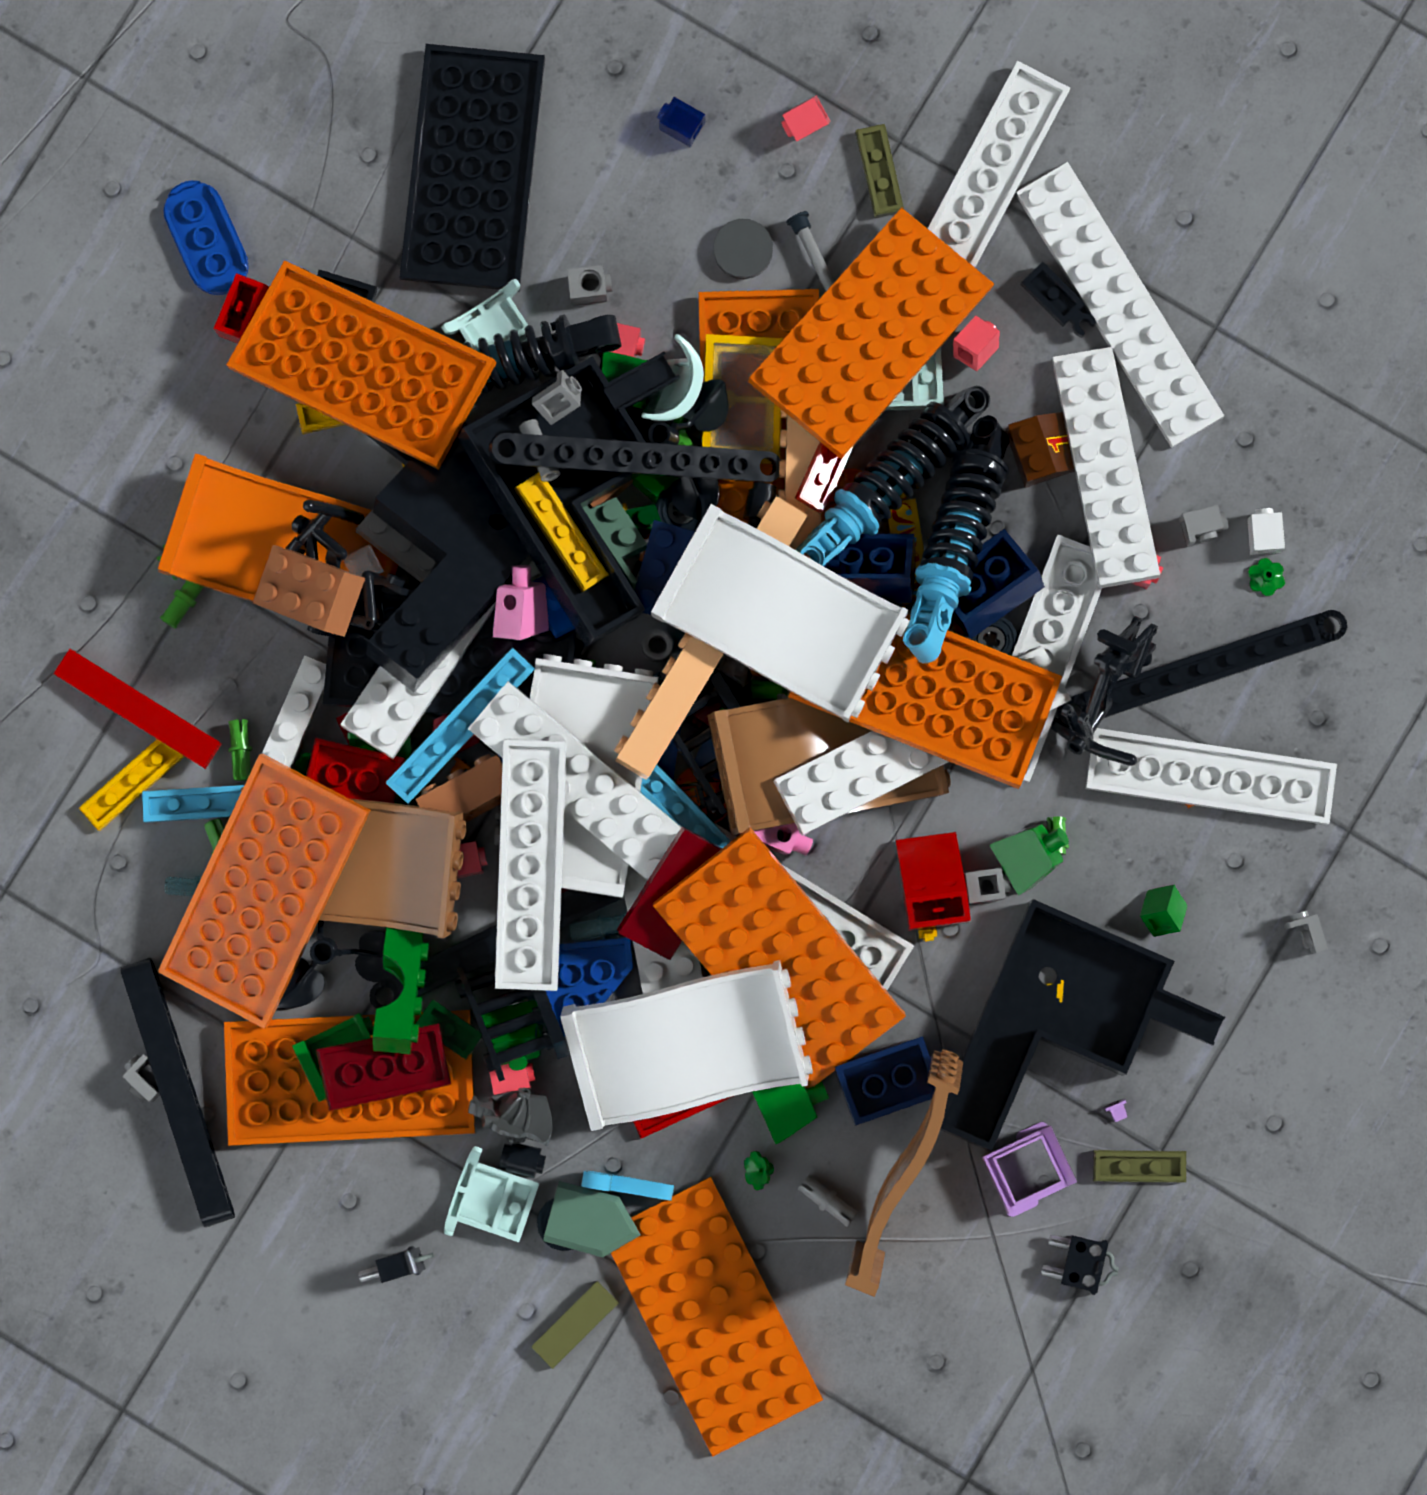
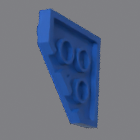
(590, 972)

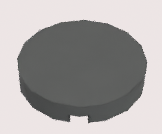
(743, 248)

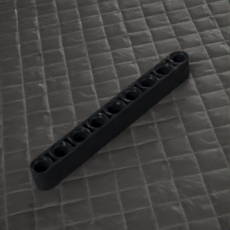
(177, 1092)

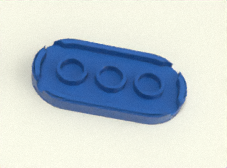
(205, 236)

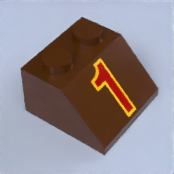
(1040, 448)

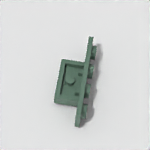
(617, 533)

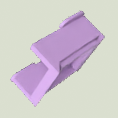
(1056, 1155)

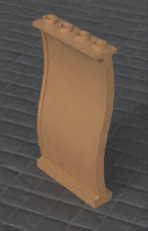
(775, 737)
(402, 870)
(866, 1258)

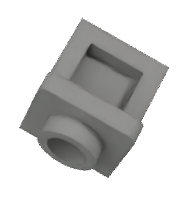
(141, 1086)

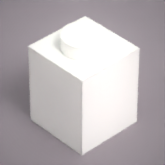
(1266, 532)

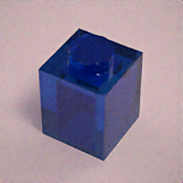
(681, 121)

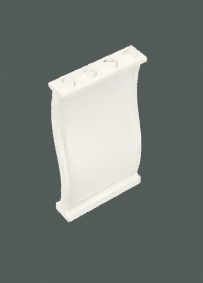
(780, 614)
(597, 711)
(686, 1045)

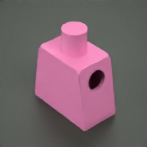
(520, 606)
(791, 841)

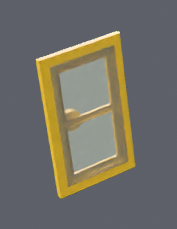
(752, 418)

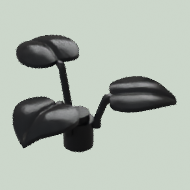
(708, 413)
(308, 983)

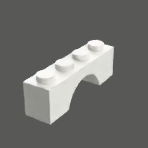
(297, 713)

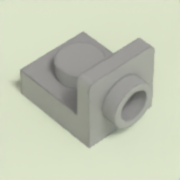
(558, 398)
(1312, 935)

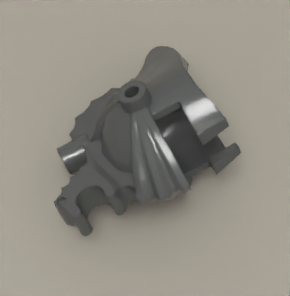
(516, 1116)

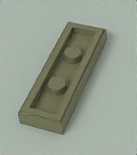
(879, 170)
(1139, 1166)
(575, 1324)

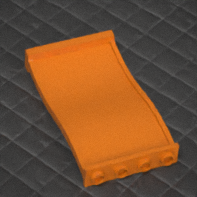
(234, 519)

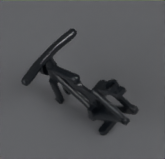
(306, 542)
(1122, 656)

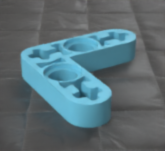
(628, 1185)

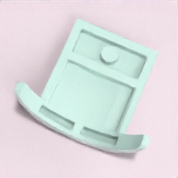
(490, 317)
(923, 388)
(681, 395)
(491, 1199)

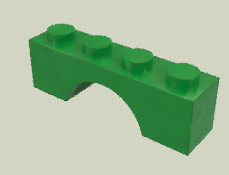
(394, 1023)

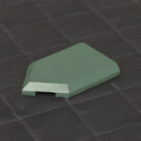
(588, 1221)

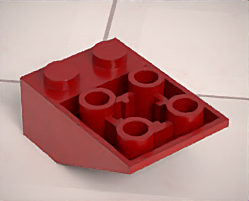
(239, 307)
(932, 881)

